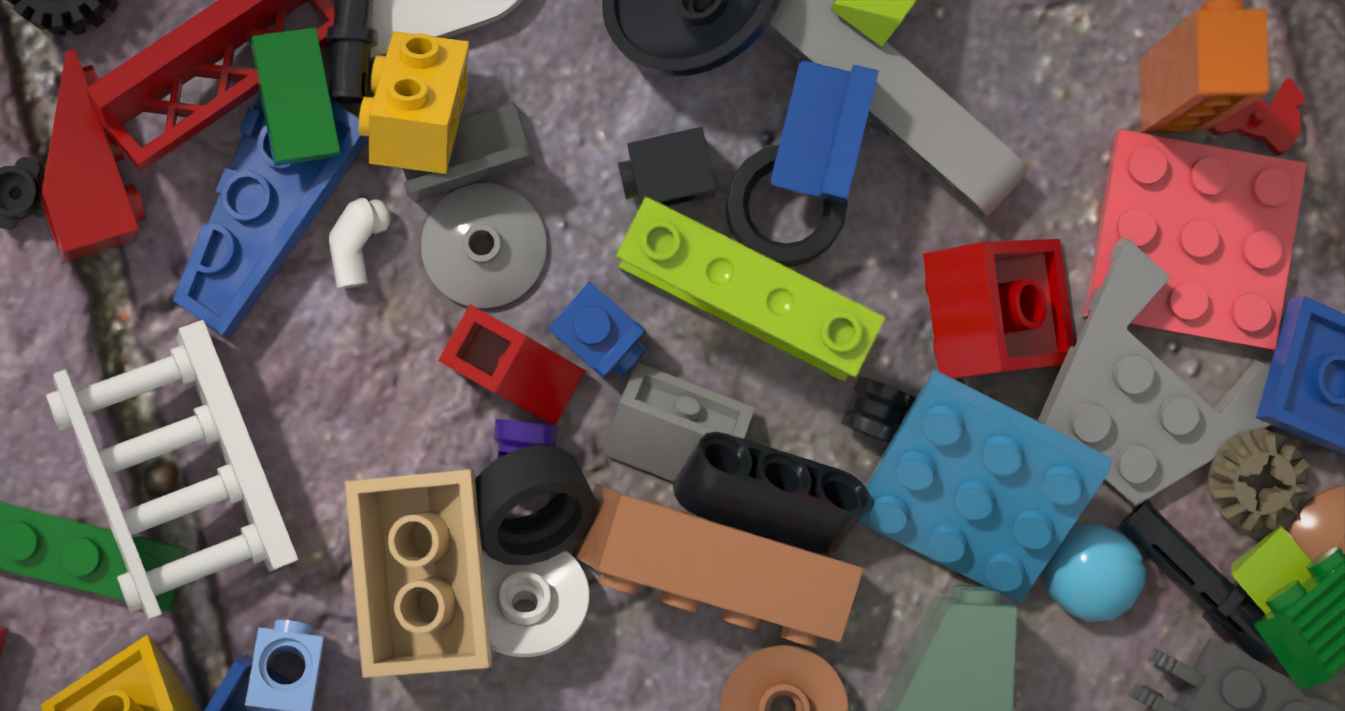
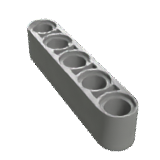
(906, 106)

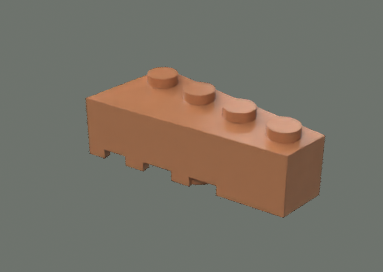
(719, 566)

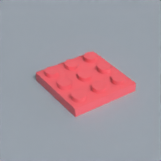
(1213, 224)

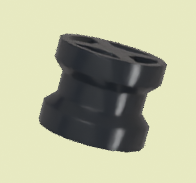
(877, 409)

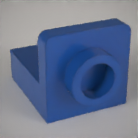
(600, 332)

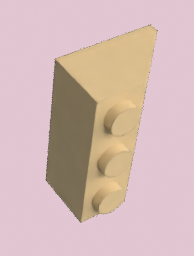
(418, 574)

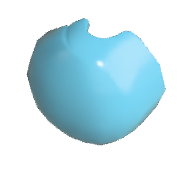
(1095, 573)

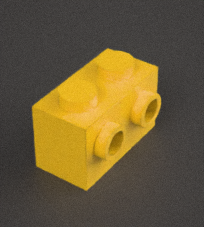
(416, 102)

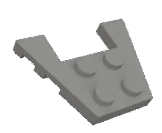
(1130, 402)

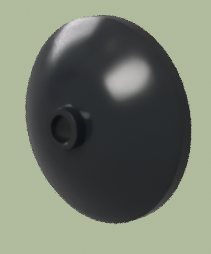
(680, 37)

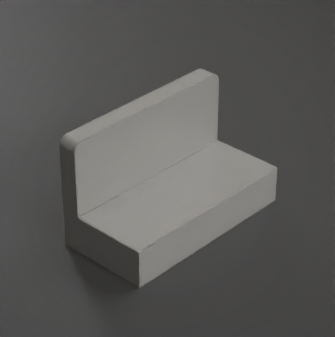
(665, 418)

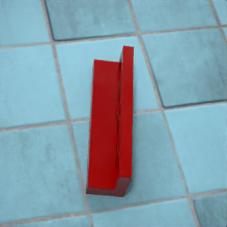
(187, 54)

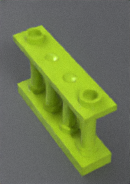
(748, 291)

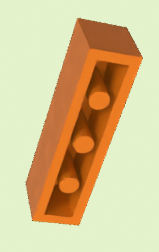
(1205, 69)

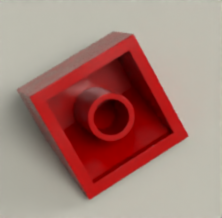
(998, 307)

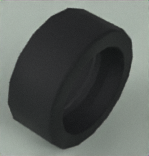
(747, 234)
(545, 531)

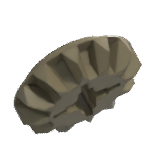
(1245, 456)

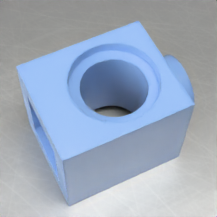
(292, 637)

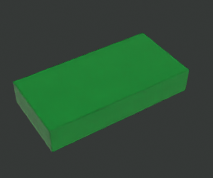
(295, 96)

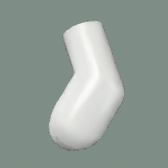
(350, 235)

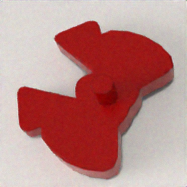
(1273, 123)

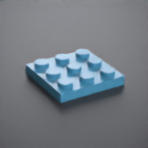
(981, 486)

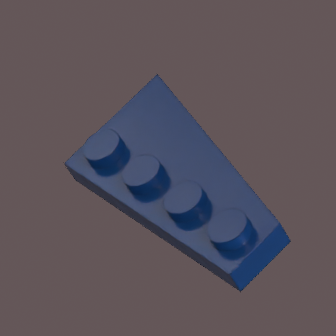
(258, 220)

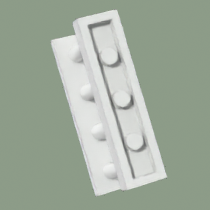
(214, 421)

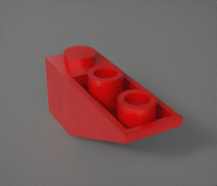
(81, 184)

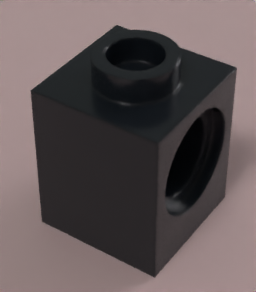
(669, 168)

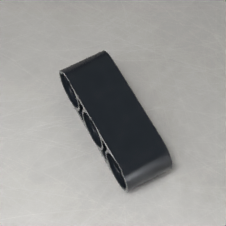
(770, 493)

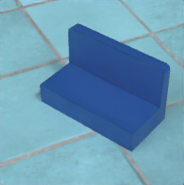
(824, 130)

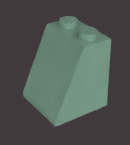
(959, 656)

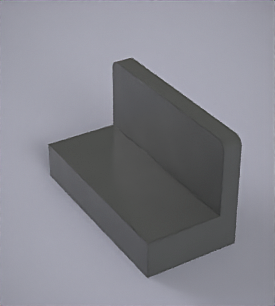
(483, 149)

